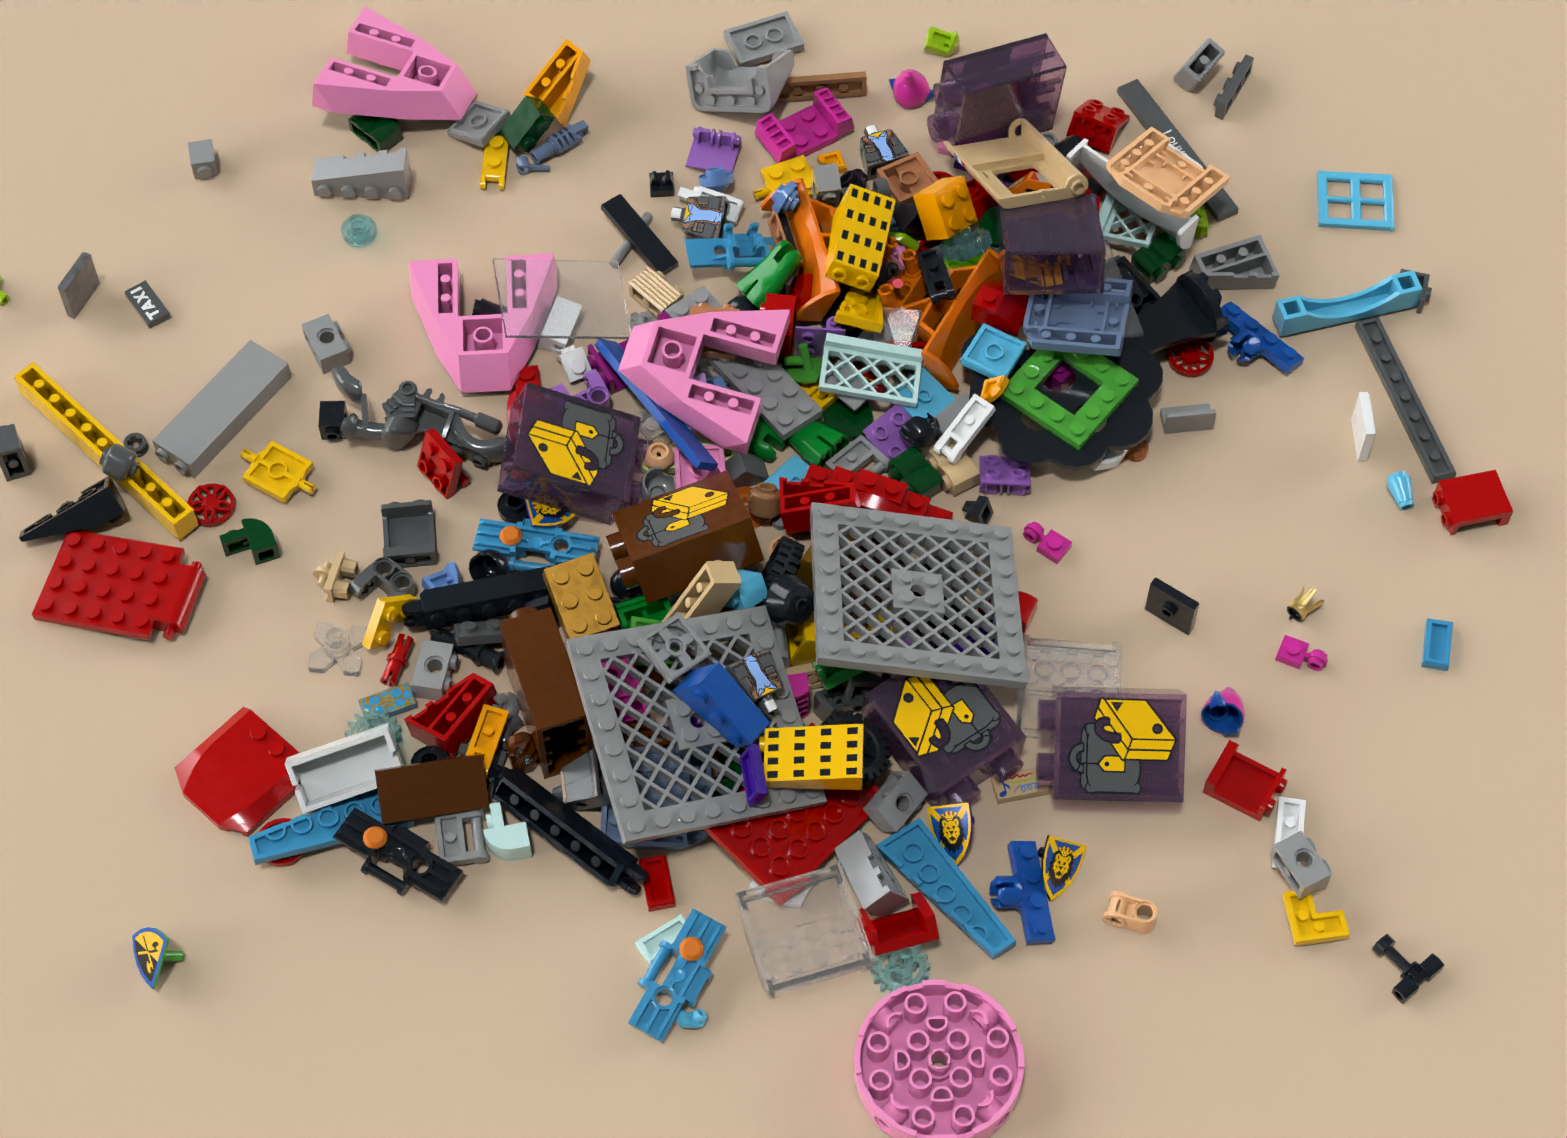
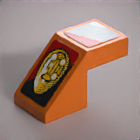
(1032, 181)

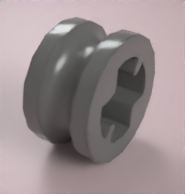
(134, 438)

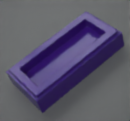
(753, 775)

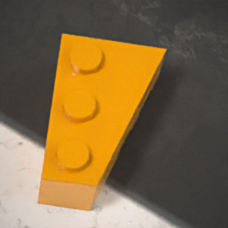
(561, 81)

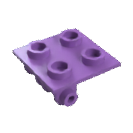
(713, 149)
(816, 336)
(885, 432)
(1001, 472)

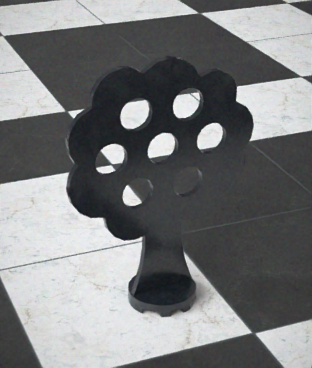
(1181, 315)

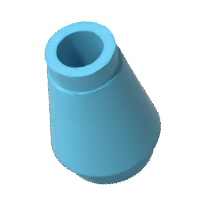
(1401, 489)

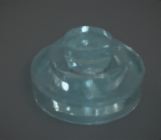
(359, 230)

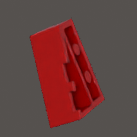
(798, 496)
(453, 716)

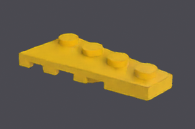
(861, 310)

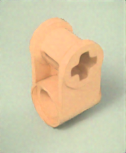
(1128, 913)

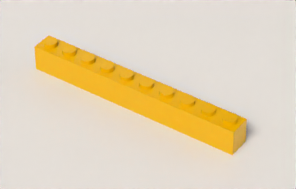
(93, 439)

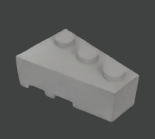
(1238, 265)
(870, 875)

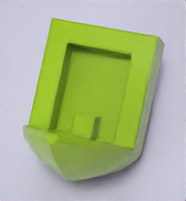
(941, 42)

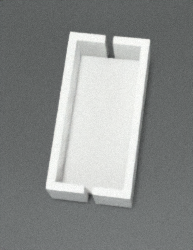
(342, 767)

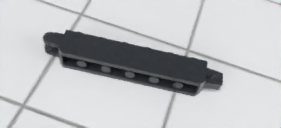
(475, 599)
(566, 828)

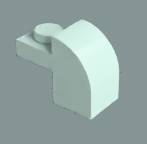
(507, 841)

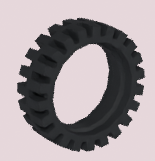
(782, 560)

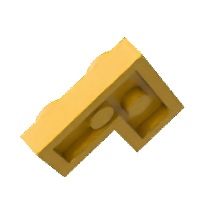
(385, 614)
(1313, 927)

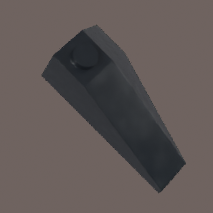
(93, 508)

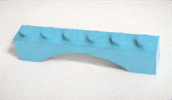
(1305, 314)

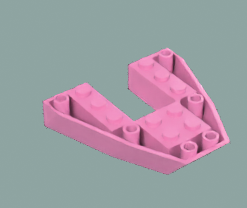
(424, 90)
(467, 346)
(665, 356)

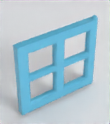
(1355, 200)

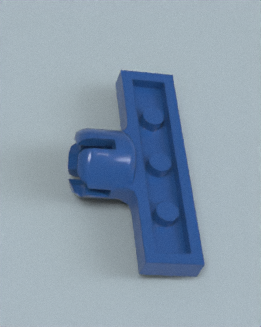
(1255, 340)
(1025, 892)

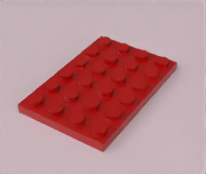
(795, 840)

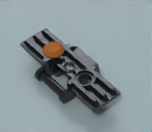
(402, 847)

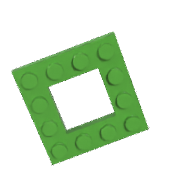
(1078, 428)

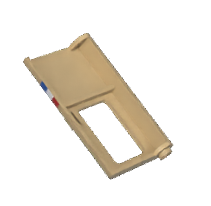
(1020, 153)

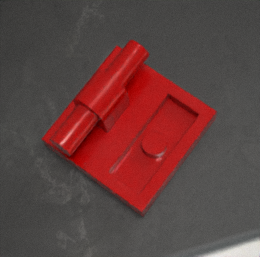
(441, 464)

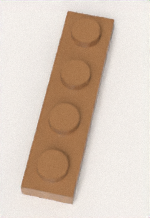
(839, 85)

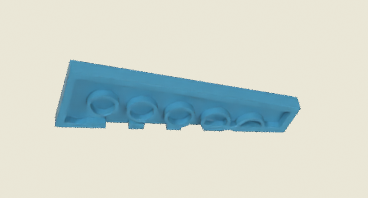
(313, 830)
(935, 874)

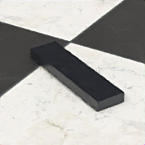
(639, 234)

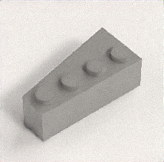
(363, 176)

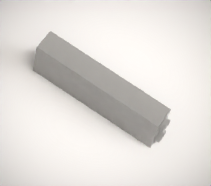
(221, 409)

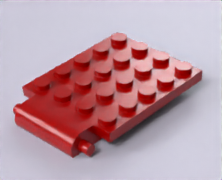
(119, 586)

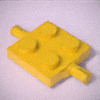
(782, 173)
(278, 471)

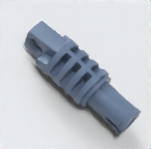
(560, 141)

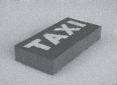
(147, 304)

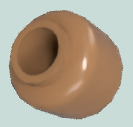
(764, 501)

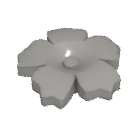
(644, 317)
(506, 702)

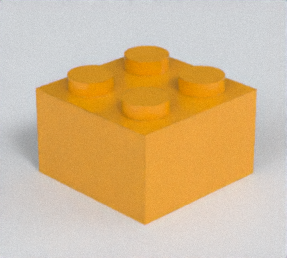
(945, 208)

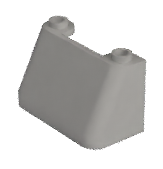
(723, 87)

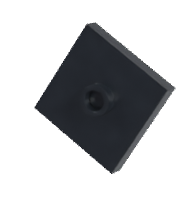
(1171, 606)

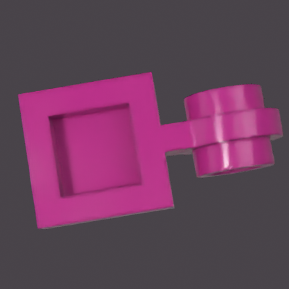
(1051, 546)
(1294, 652)

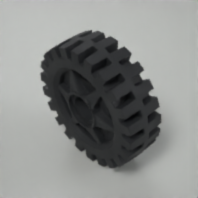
(874, 749)

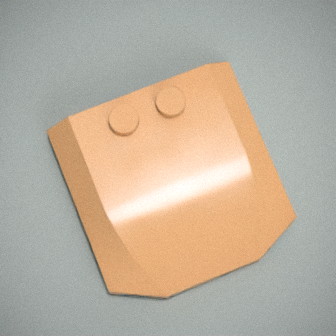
(1164, 176)

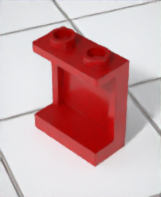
(1472, 500)
(1244, 783)
(902, 928)

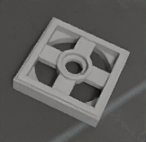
(677, 622)

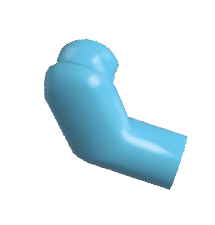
(691, 1019)

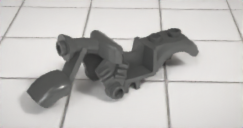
(414, 413)

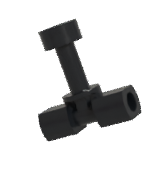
(1413, 973)

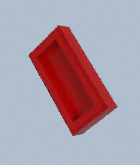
(658, 883)

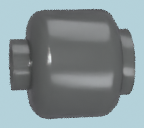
(119, 462)

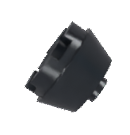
(789, 600)

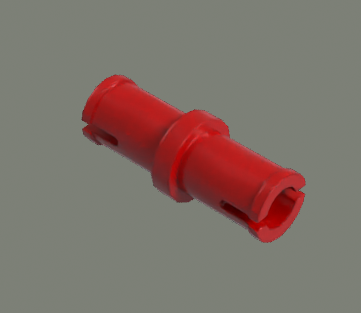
(396, 660)

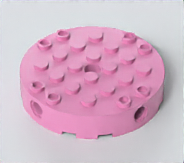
(944, 1025)

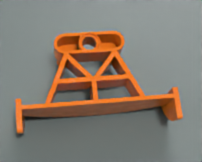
(814, 249)
(956, 327)

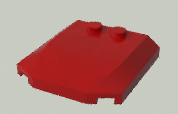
(238, 774)

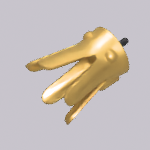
(1298, 609)

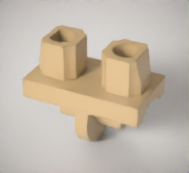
(331, 576)

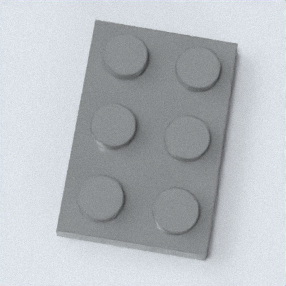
(762, 38)

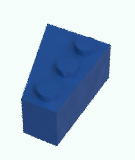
(722, 704)

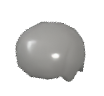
(656, 483)

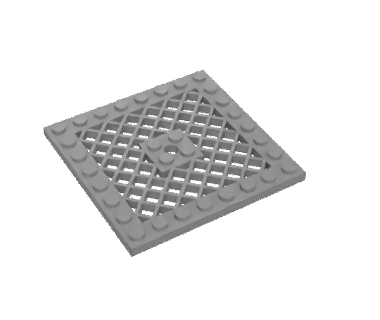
(994, 544)
(634, 823)

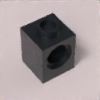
(331, 418)

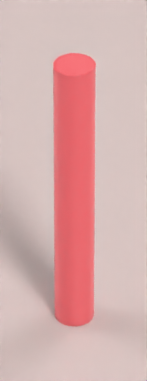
(895, 282)

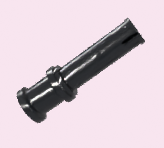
(479, 653)

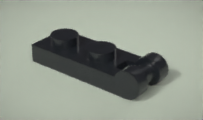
(936, 274)

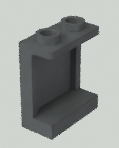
(409, 533)

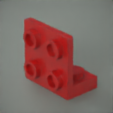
(1097, 124)

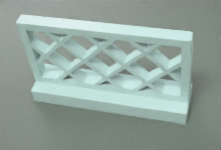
(1108, 216)
(872, 354)

